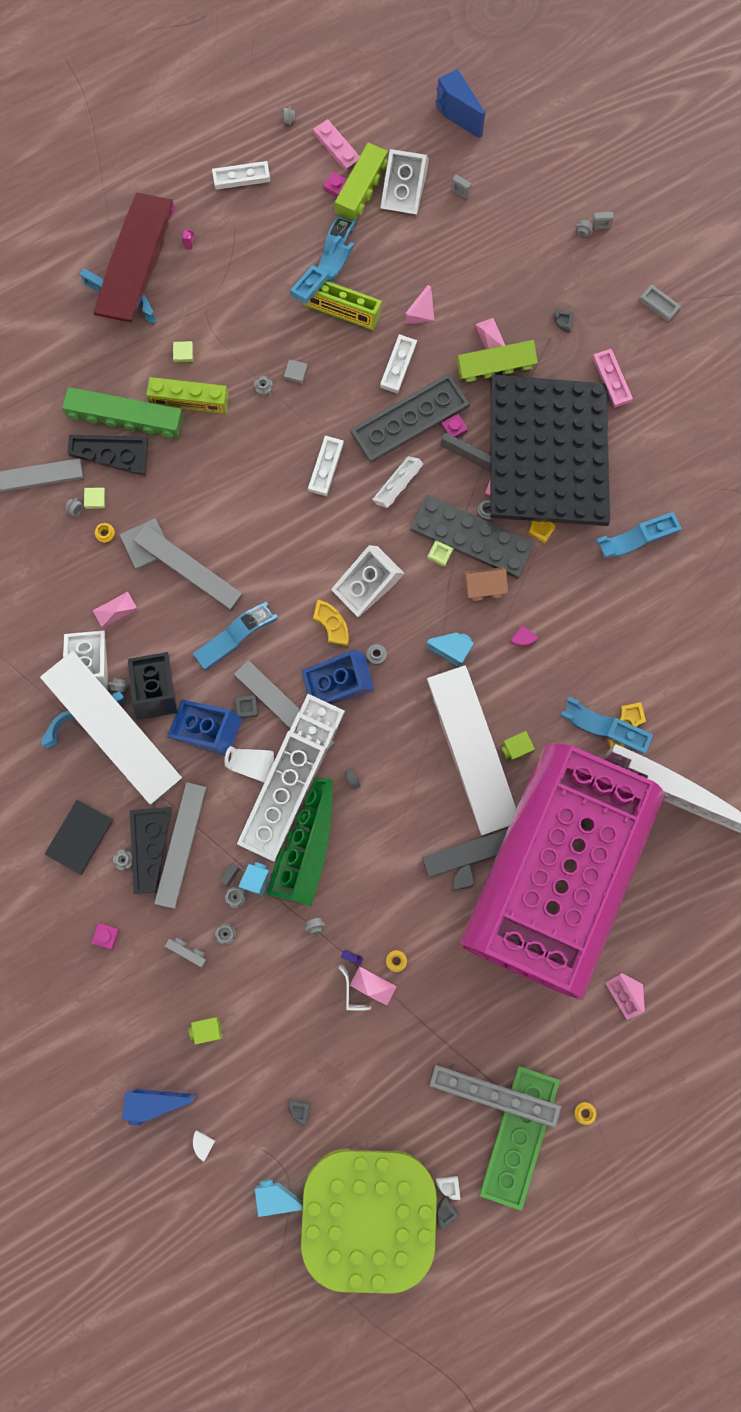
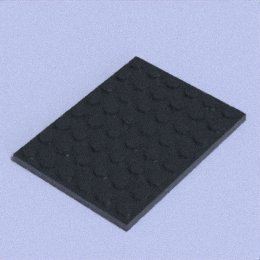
(549, 451)

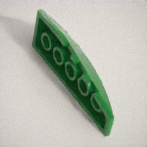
(303, 858)

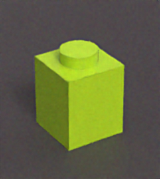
(517, 747)
(205, 1030)

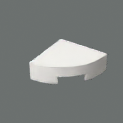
(202, 1145)
(449, 1187)

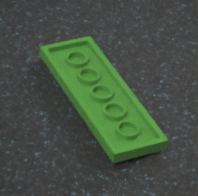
(517, 1144)

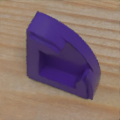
(352, 957)

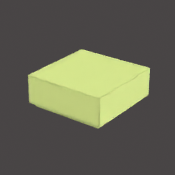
(183, 351)
(94, 498)
(440, 553)

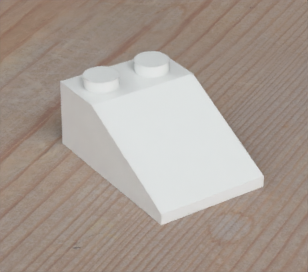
(404, 181)
(367, 580)
(91, 650)

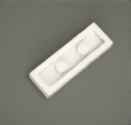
(241, 175)
(398, 364)
(325, 466)
(397, 482)

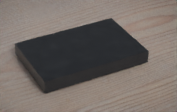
(79, 837)

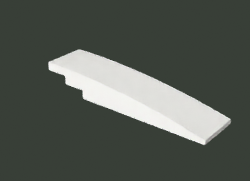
(111, 727)
(472, 749)
(290, 777)
(678, 789)

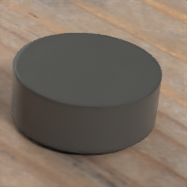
(352, 778)

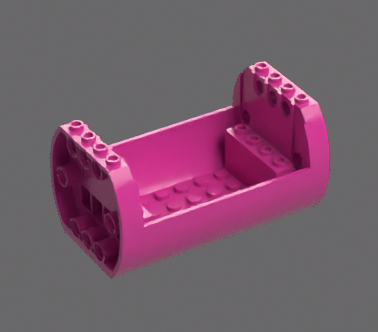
(511, 912)

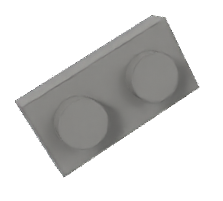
(179, 947)

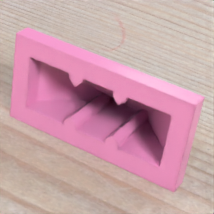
(421, 309)
(489, 334)
(115, 609)
(373, 986)
(627, 994)

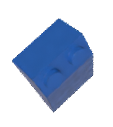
(459, 103)
(339, 678)
(205, 726)
(144, 1104)

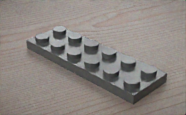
(409, 418)
(472, 536)

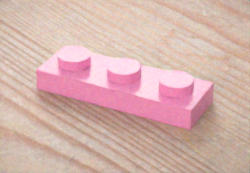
(336, 145)
(612, 377)

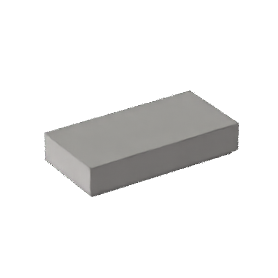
(659, 303)

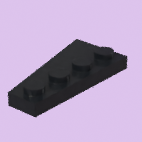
(118, 452)
(148, 843)

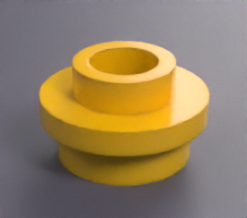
(104, 527)
(396, 968)
(585, 1120)

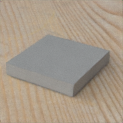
(138, 555)

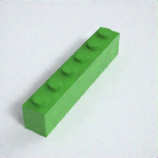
(123, 413)

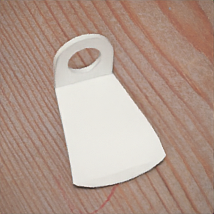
(250, 762)
(352, 1006)

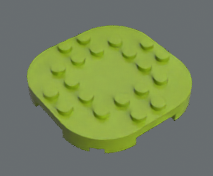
(368, 1221)

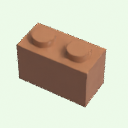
(485, 583)

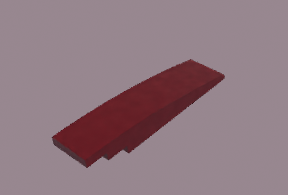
(134, 257)

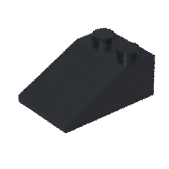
(152, 686)

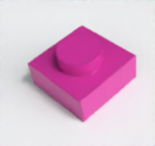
(334, 184)
(454, 426)
(105, 936)

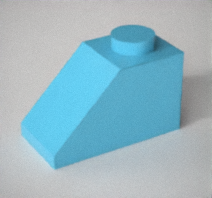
(452, 647)
(255, 879)
(275, 1199)

